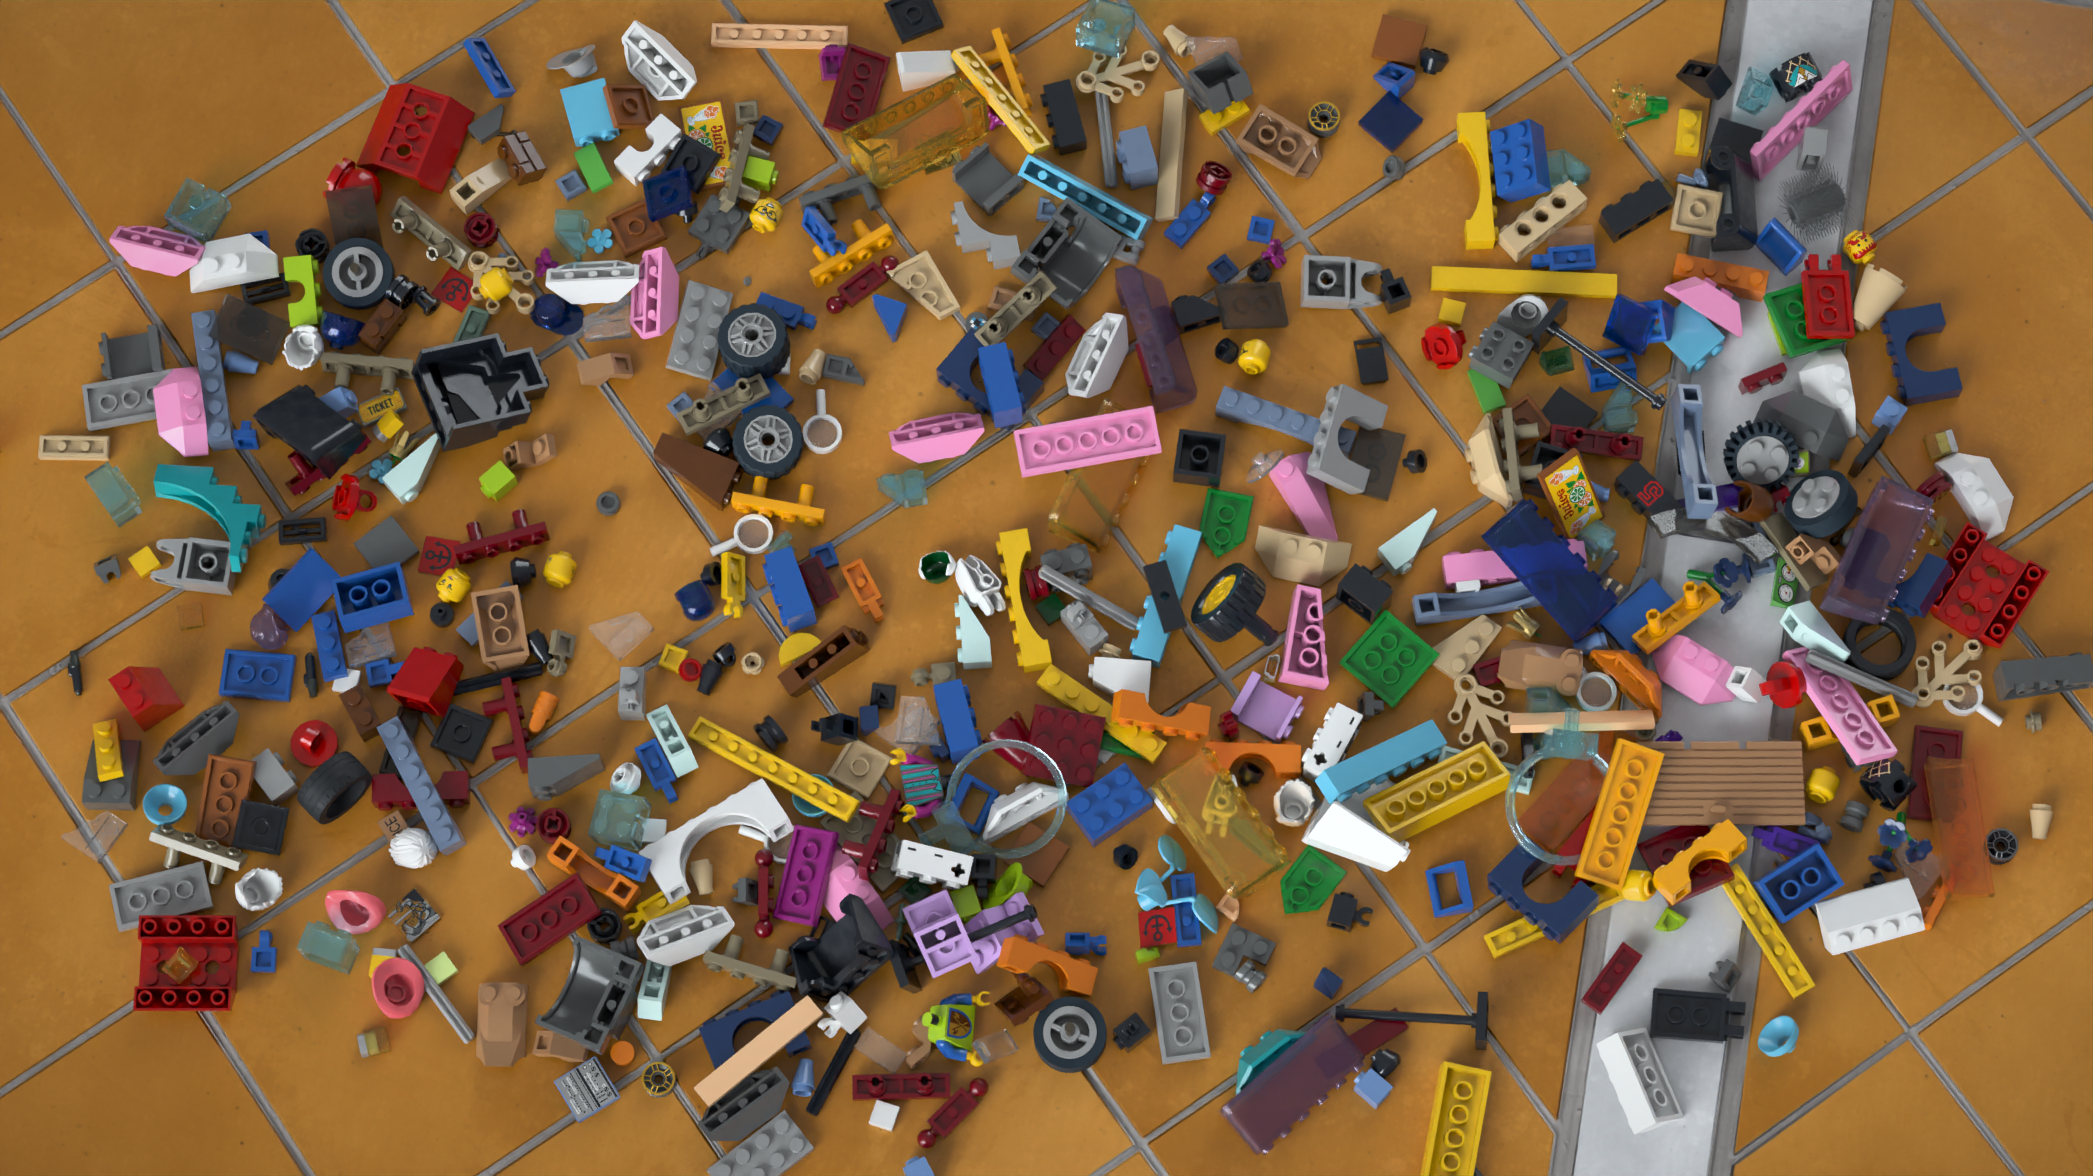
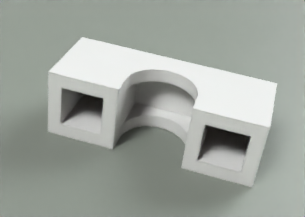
(638, 165)

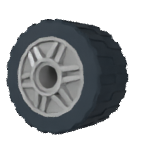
(754, 341)
(770, 424)

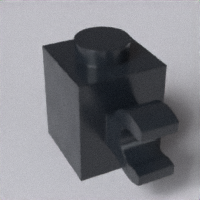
(1394, 292)
(837, 729)
(983, 872)
(1344, 912)
(1131, 1033)

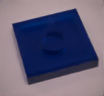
(1390, 121)
(667, 193)
(1630, 324)

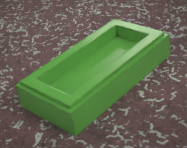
(1486, 391)

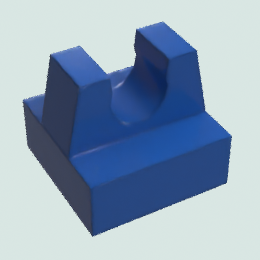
(246, 437)

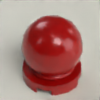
(347, 177)

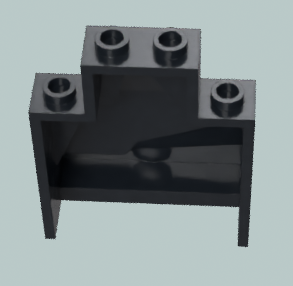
(477, 388)

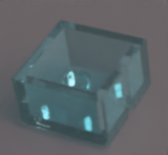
(1105, 27)
(195, 213)
(114, 493)
(615, 819)
(328, 947)

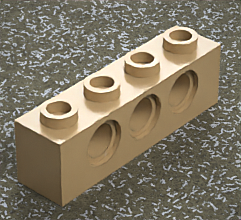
(1518, 245)

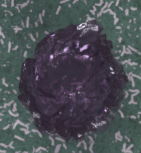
(268, 629)

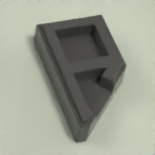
(487, 125)
(842, 370)

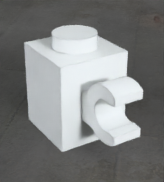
(843, 1014)

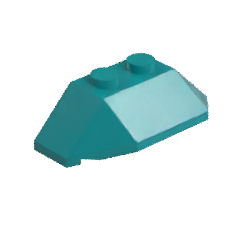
(1258, 1058)

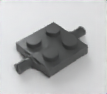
(718, 228)

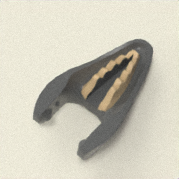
(1621, 590)

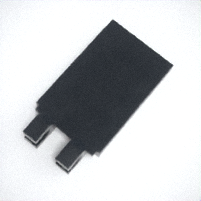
(1694, 1016)

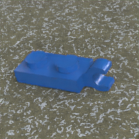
(1190, 220)
(821, 231)
(1566, 258)
(790, 312)
(657, 768)
(625, 862)

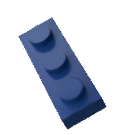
(489, 67)
(329, 646)
(1187, 923)

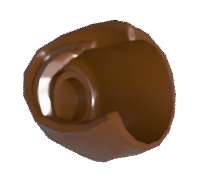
(1754, 503)

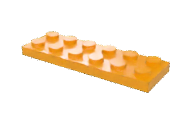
(1619, 814)

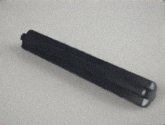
(494, 679)
(832, 1072)

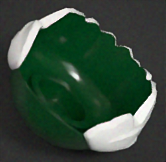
(936, 567)

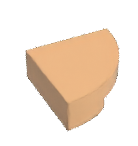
(1229, 907)

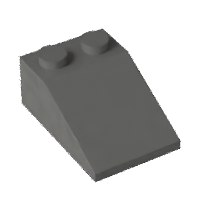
(558, 774)
(117, 792)

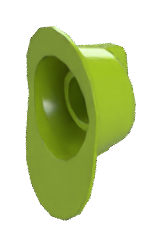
(1009, 884)

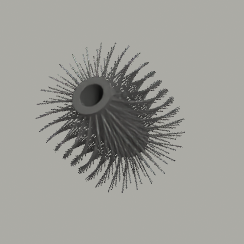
(1815, 203)

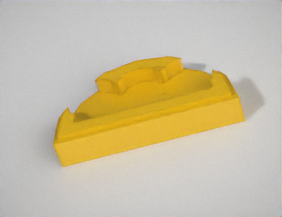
(796, 647)

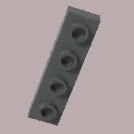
(835, 193)

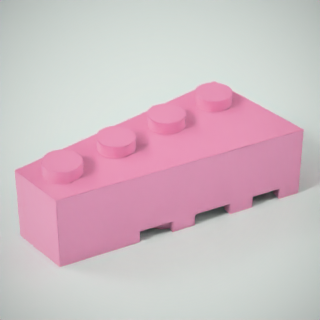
(1304, 646)

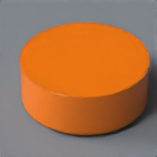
(622, 1053)

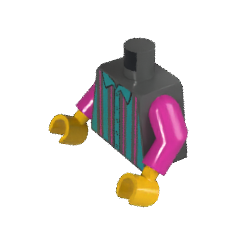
(921, 784)

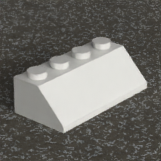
(1869, 916)
(1639, 1080)

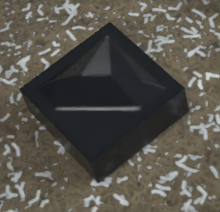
(883, 695)

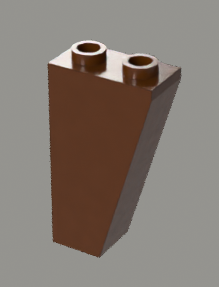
(700, 469)
(824, 660)

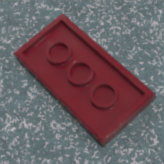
(856, 87)
(1929, 743)
(549, 919)

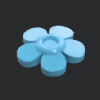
(600, 240)
(380, 470)

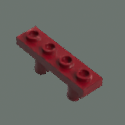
(1597, 442)
(308, 473)
(492, 546)
(516, 714)
(877, 843)
(901, 1086)

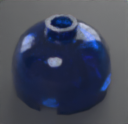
(340, 330)

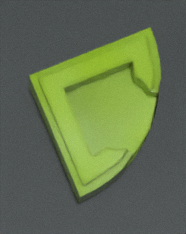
(1670, 921)
(1144, 955)

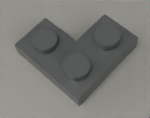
(1239, 944)

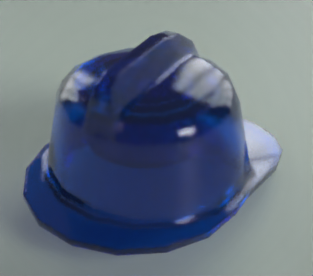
(557, 315)

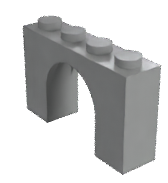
(1327, 460)

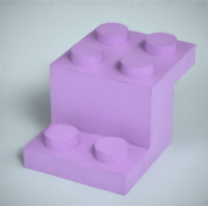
(939, 933)
(989, 948)

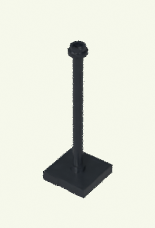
(1551, 326)
(905, 965)
(1477, 1020)

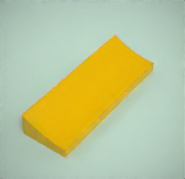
(1438, 792)
(1456, 1121)

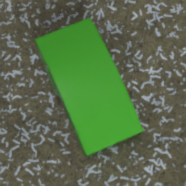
(593, 168)

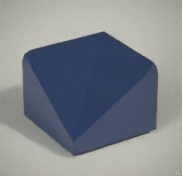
(869, 719)
(1328, 983)

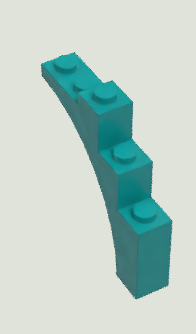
(222, 502)

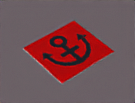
(454, 289)
(437, 555)
(1157, 927)

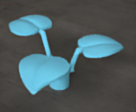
(1153, 894)

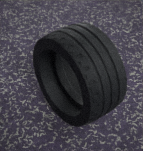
(1902, 629)
(334, 787)

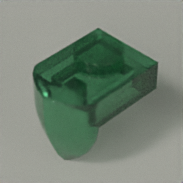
(1556, 361)

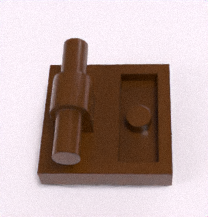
(1024, 1000)

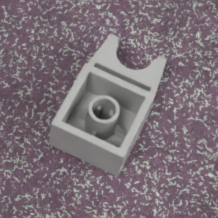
(1345, 282)
(191, 563)

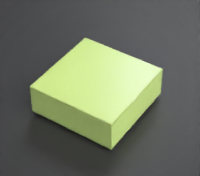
(441, 968)

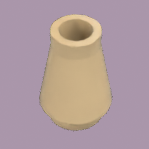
(1177, 41)
(812, 367)
(2040, 820)
(703, 876)

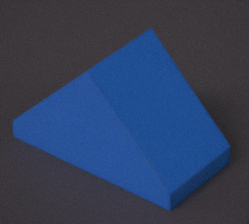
(1395, 78)
(891, 314)

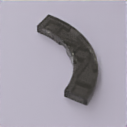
(1720, 525)

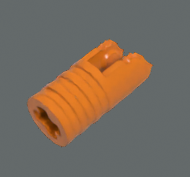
(542, 712)

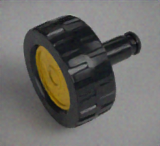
(1231, 604)

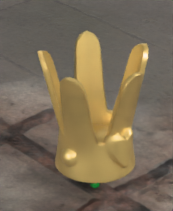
(397, 450)
(1529, 625)

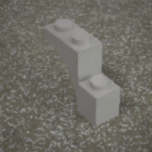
(999, 249)

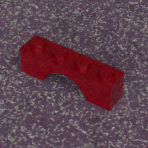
(389, 792)

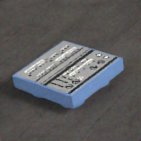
(587, 1089)

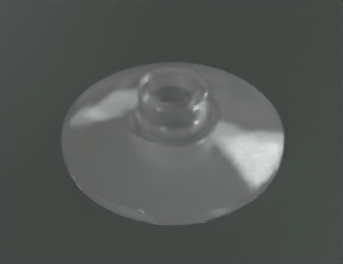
(1263, 464)

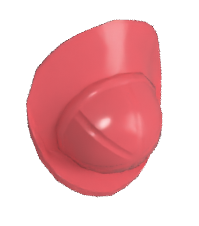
(354, 910)
(397, 987)

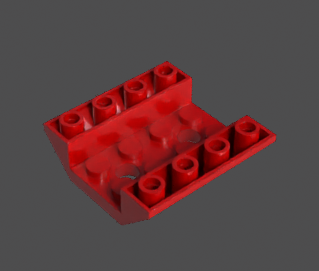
(433, 138)
(1996, 600)
(205, 939)

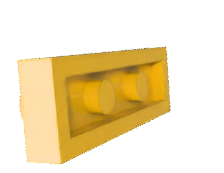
(108, 750)

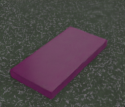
(806, 875)

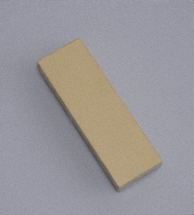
(74, 447)

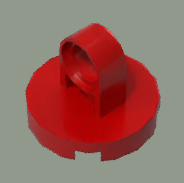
(1443, 345)
(348, 496)
(1784, 684)
(314, 743)

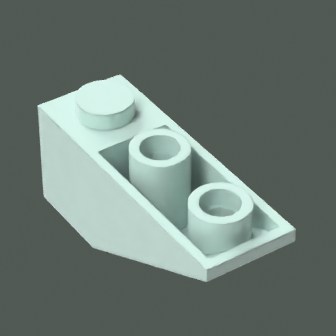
(1812, 631)
(975, 641)

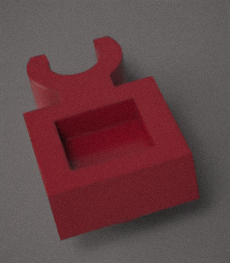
(1228, 726)

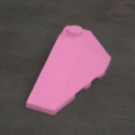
(1304, 496)

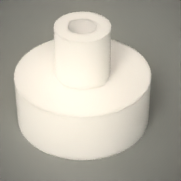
(523, 857)

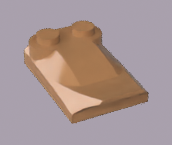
(1280, 143)
(501, 627)
(1541, 666)
(501, 1023)

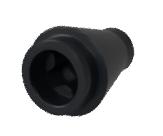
(539, 646)
(710, 676)

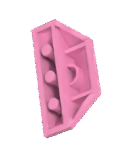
(157, 249)
(655, 295)
(1709, 302)
(182, 412)
(937, 436)
(1693, 670)
(845, 880)

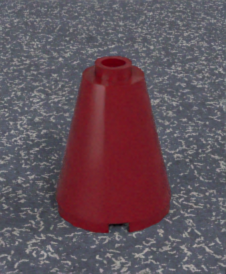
(1015, 730)

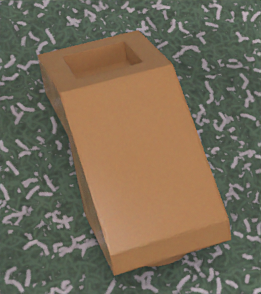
(601, 368)
(530, 454)
(1817, 550)
(555, 1045)
(917, 1054)

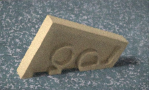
(925, 284)
(1466, 647)

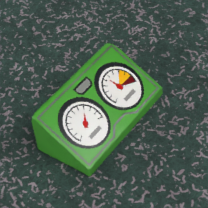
(1784, 585)

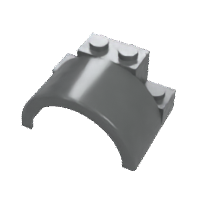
(1068, 261)
(595, 996)

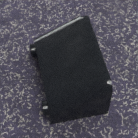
(1735, 229)
(311, 429)
(842, 955)

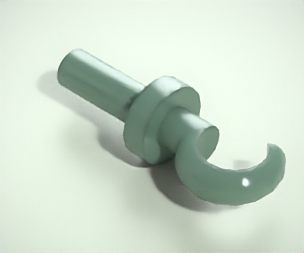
(900, 921)

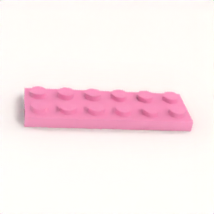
(1808, 112)
(1087, 441)
(1844, 711)

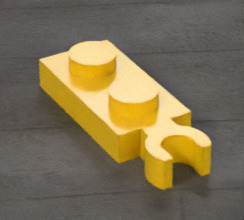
(733, 583)
(651, 909)

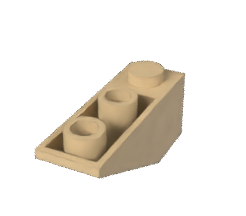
(480, 185)

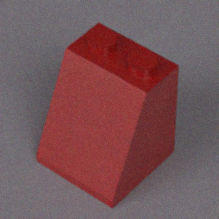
(426, 681)
(146, 695)

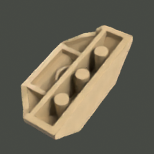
(1487, 463)
(1301, 556)

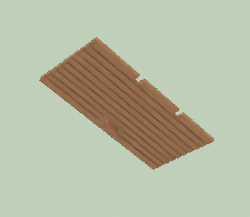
(1726, 782)

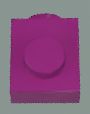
(830, 61)

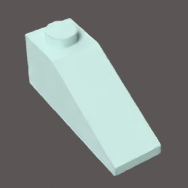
(410, 474)
(1403, 548)
(672, 741)
(653, 991)

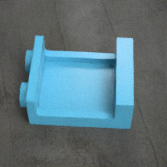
(588, 113)
(1693, 338)

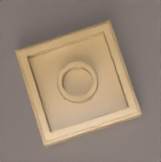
(1696, 210)
(860, 768)

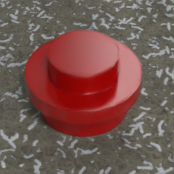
(690, 670)

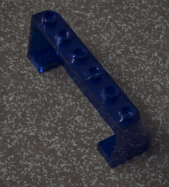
(1550, 569)

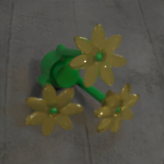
(1653, 104)

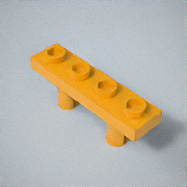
(1002, 54)
(860, 251)
(787, 511)
(1676, 617)

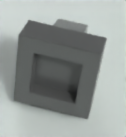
(107, 565)
(1368, 706)
(747, 892)
(1726, 976)

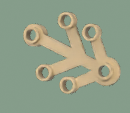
(1116, 75)
(488, 263)
(1946, 676)
(1478, 712)

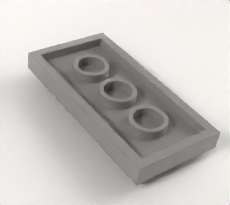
(695, 335)
(121, 400)
(167, 892)
(1179, 1013)
(767, 1151)

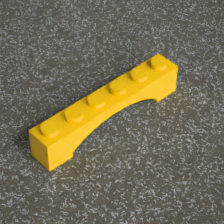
(1472, 132)
(1034, 651)

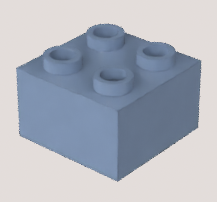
(1137, 158)

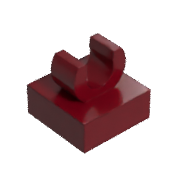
(1780, 495)

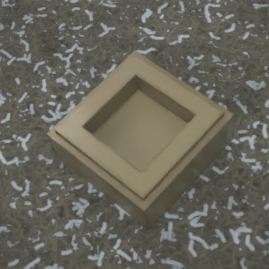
(746, 113)

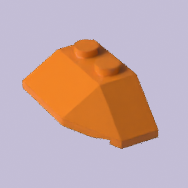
(1631, 678)

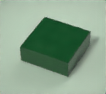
(1050, 609)
(914, 890)

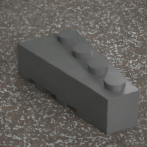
(2042, 676)

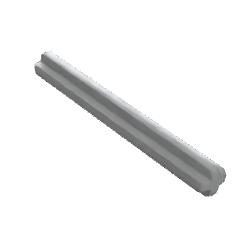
(1106, 139)
(1088, 597)
(1861, 678)
(439, 997)

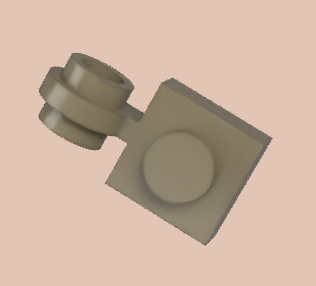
(561, 646)
(940, 674)

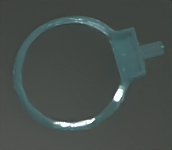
(1556, 743)
(954, 828)

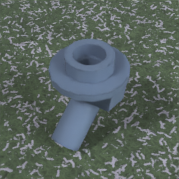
(1700, 179)
(1822, 833)

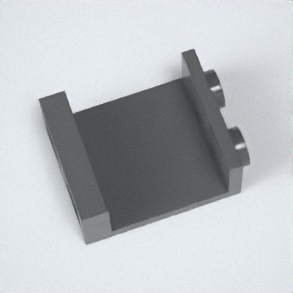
(986, 180)
(132, 354)

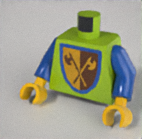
(953, 1026)

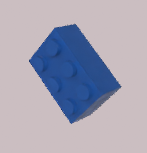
(1520, 160)
(1001, 384)
(789, 590)
(372, 597)
(957, 719)
(1109, 805)
(1798, 883)

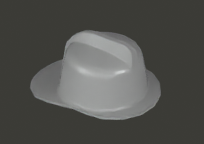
(576, 62)
(1523, 314)

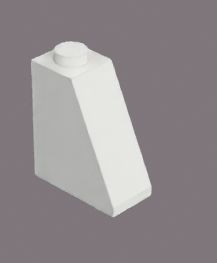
(924, 68)
(1117, 674)

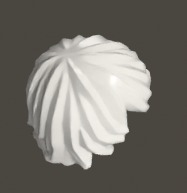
(303, 347)
(1293, 803)
(413, 848)
(258, 889)

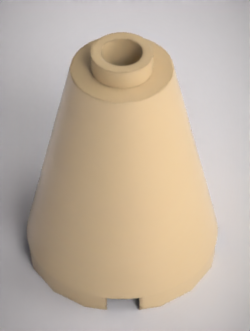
(1875, 296)

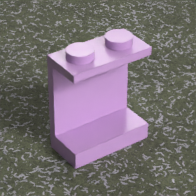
(1266, 709)

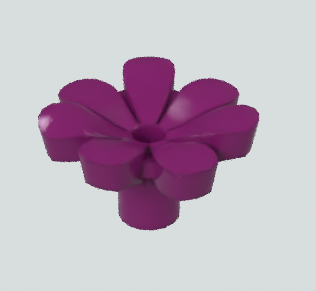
(994, 118)
(1275, 253)
(544, 262)
(523, 821)

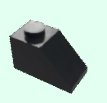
(1705, 79)
(1193, 313)

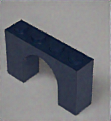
(957, 371)
(1915, 384)
(1923, 588)
(1554, 919)
(720, 1034)

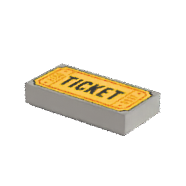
(375, 408)

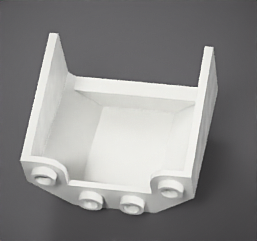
(1352, 834)

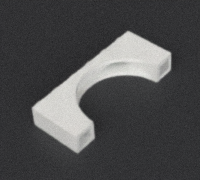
(751, 807)

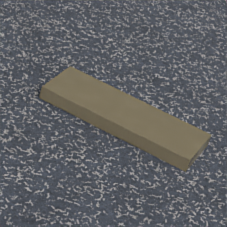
(1781, 535)

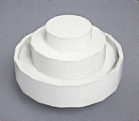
(626, 778)

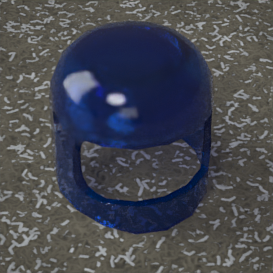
(696, 600)

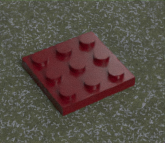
(1069, 740)
(1662, 849)

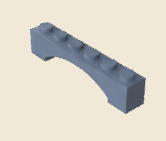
(212, 382)
(1245, 408)
(1687, 417)
(1445, 607)
(424, 793)

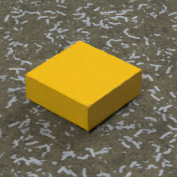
(1451, 312)
(144, 562)
(672, 657)

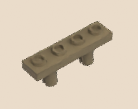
(733, 175)
(437, 238)
(1016, 310)
(359, 364)
(719, 406)
(1513, 434)
(205, 849)
(739, 969)

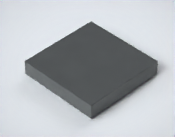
(386, 545)

